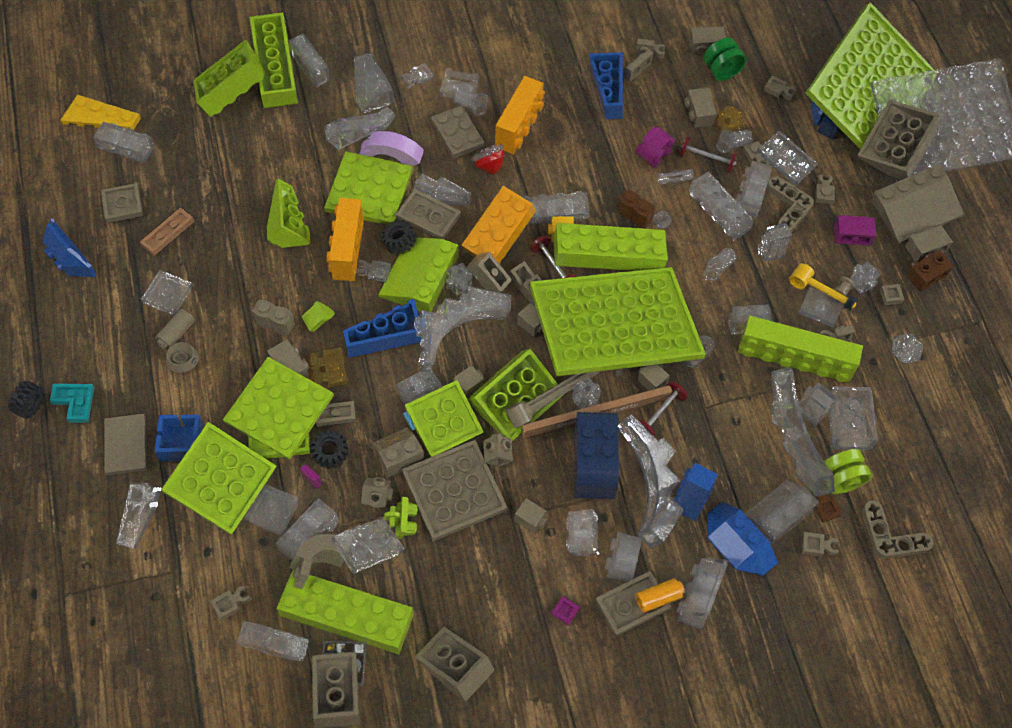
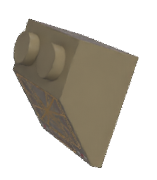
(398, 451)

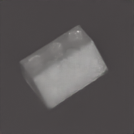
(782, 510)
(701, 591)

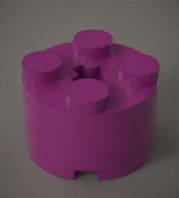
(655, 146)

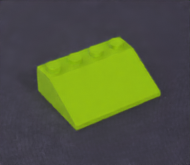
(228, 79)
(420, 273)
(516, 382)

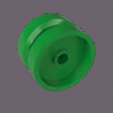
(724, 59)

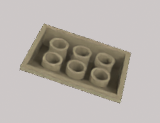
(899, 139)
(918, 203)

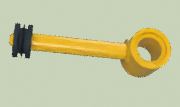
(803, 276)

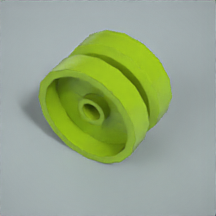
(848, 470)

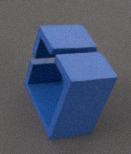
(176, 438)

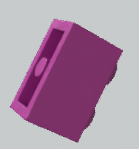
(854, 230)

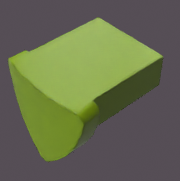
(317, 315)

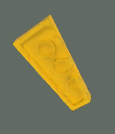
(91, 112)

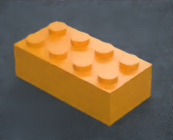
(519, 115)
(499, 225)
(345, 239)

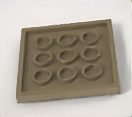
(454, 490)

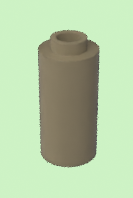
(174, 329)

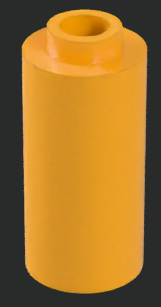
(659, 595)

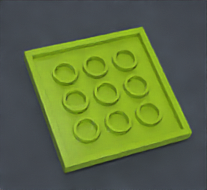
(375, 181)
(278, 408)
(219, 478)

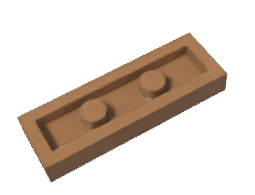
(167, 231)

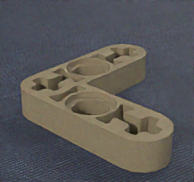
(796, 206)
(886, 540)

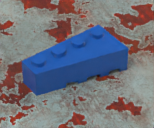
(608, 79)
(383, 332)
(695, 490)

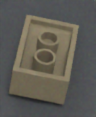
(455, 663)
(335, 690)

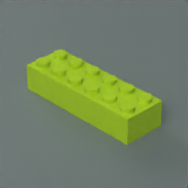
(274, 55)
(609, 247)
(800, 349)
(347, 612)

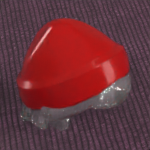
(490, 159)

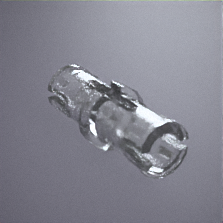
(664, 178)

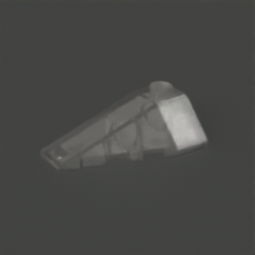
(371, 84)

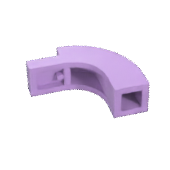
(393, 145)

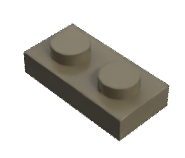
(634, 68)
(337, 414)

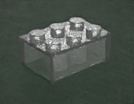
(853, 418)

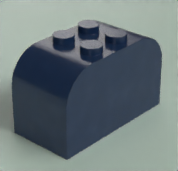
(596, 455)

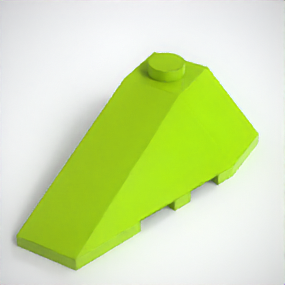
(285, 221)

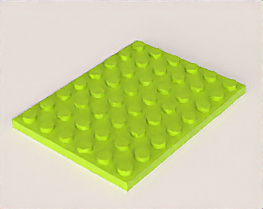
(865, 54)
(615, 321)

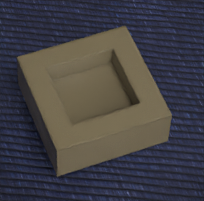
(892, 294)

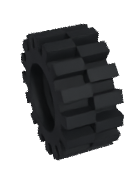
(396, 245)
(26, 399)
(329, 460)

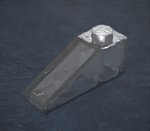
(351, 129)
(138, 511)

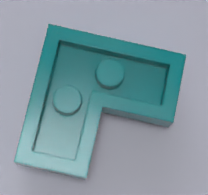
(78, 398)

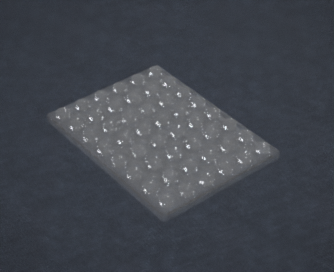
(971, 108)

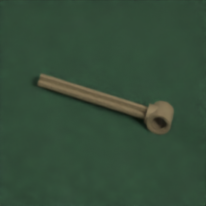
(522, 412)

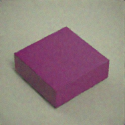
(311, 476)
(565, 610)

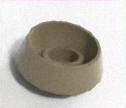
(181, 357)

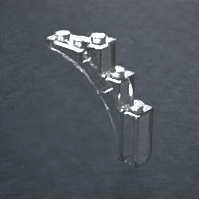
(473, 305)
(796, 440)
(660, 482)

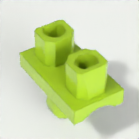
(399, 514)

